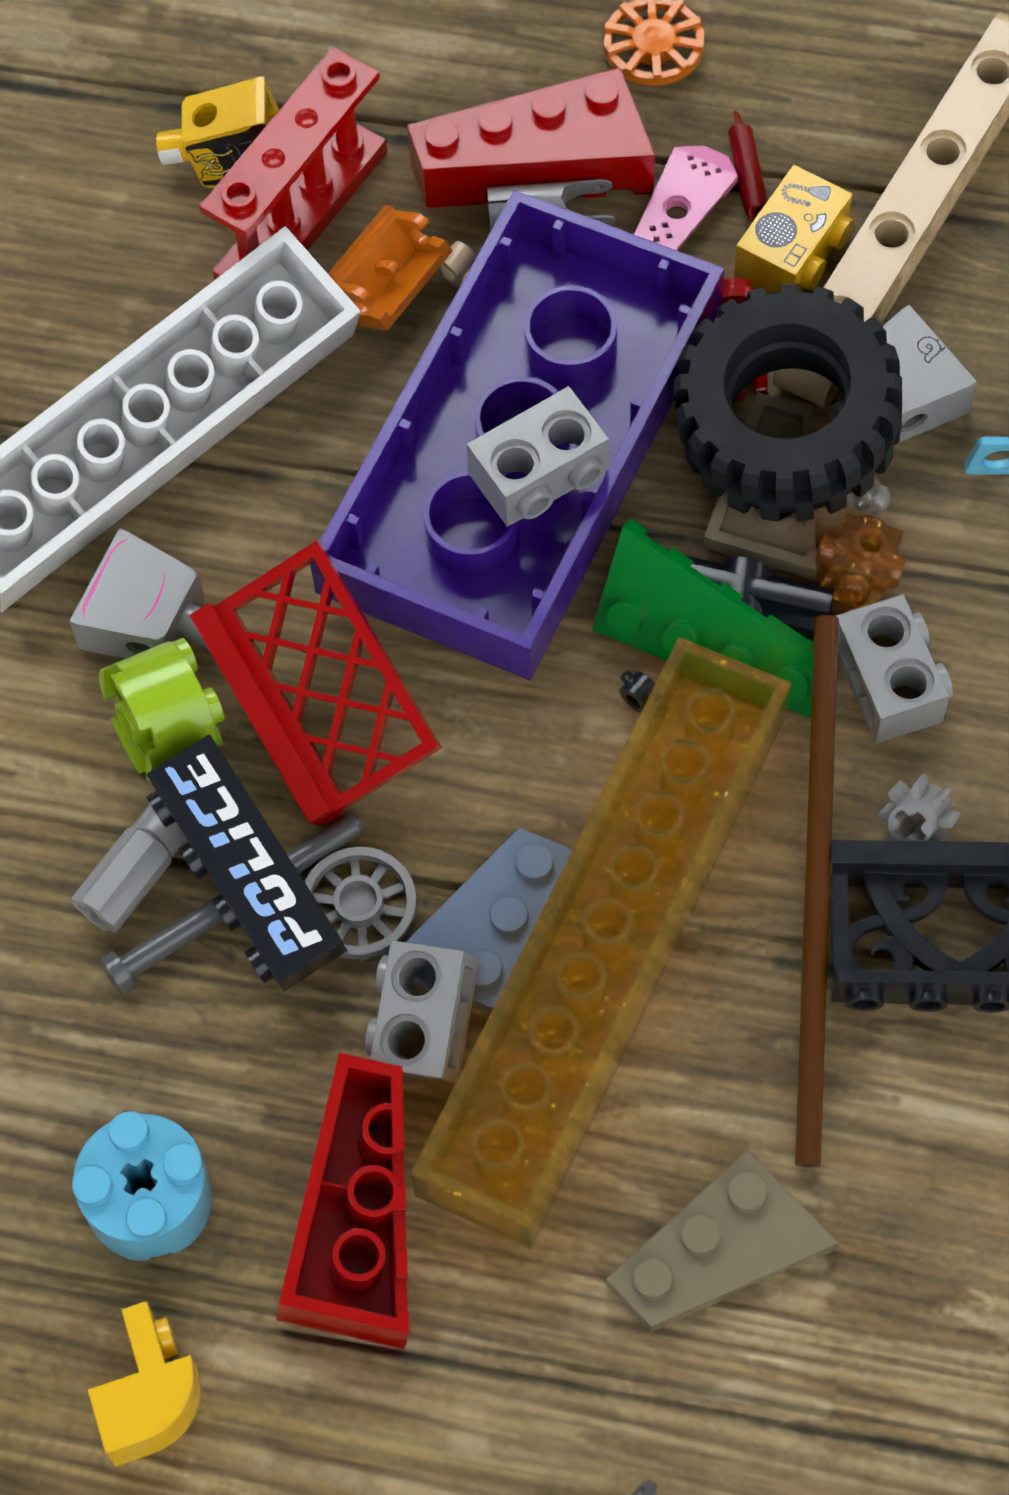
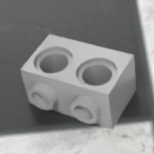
(529, 446)
(879, 670)
(440, 1012)

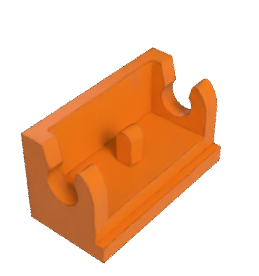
(389, 266)

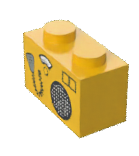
(795, 233)

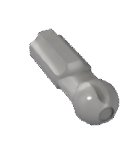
(128, 871)

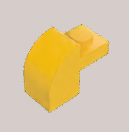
(151, 1406)

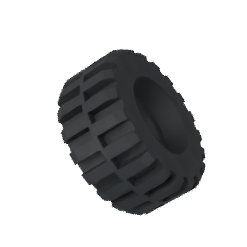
(778, 334)

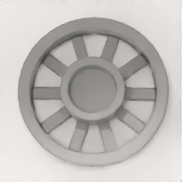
(360, 899)

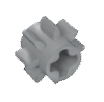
(927, 800)

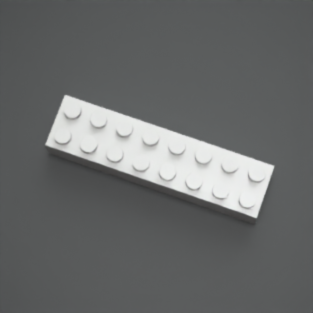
(163, 405)

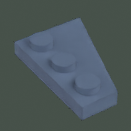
(495, 912)

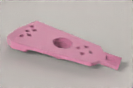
(686, 189)

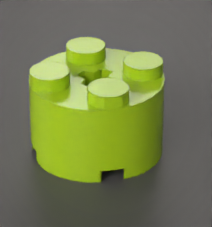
(160, 704)

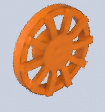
(654, 41)

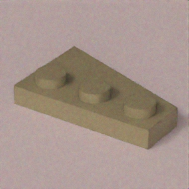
(781, 544)
(721, 1242)

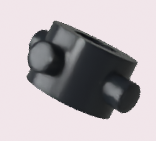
(636, 689)

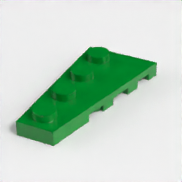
(659, 596)

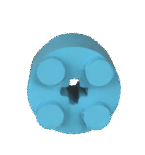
(134, 1152)

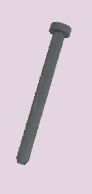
(124, 968)

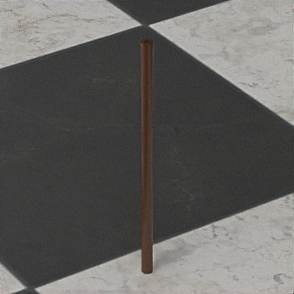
(817, 893)

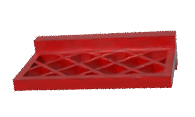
(269, 708)

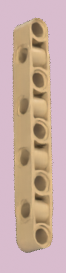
(919, 195)

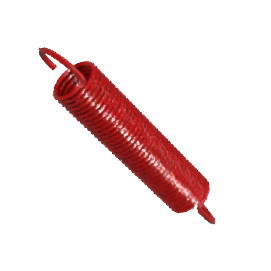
(747, 167)

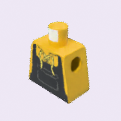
(218, 128)

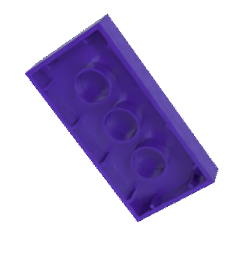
(538, 312)

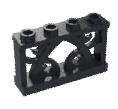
(883, 871)

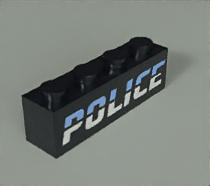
(245, 862)

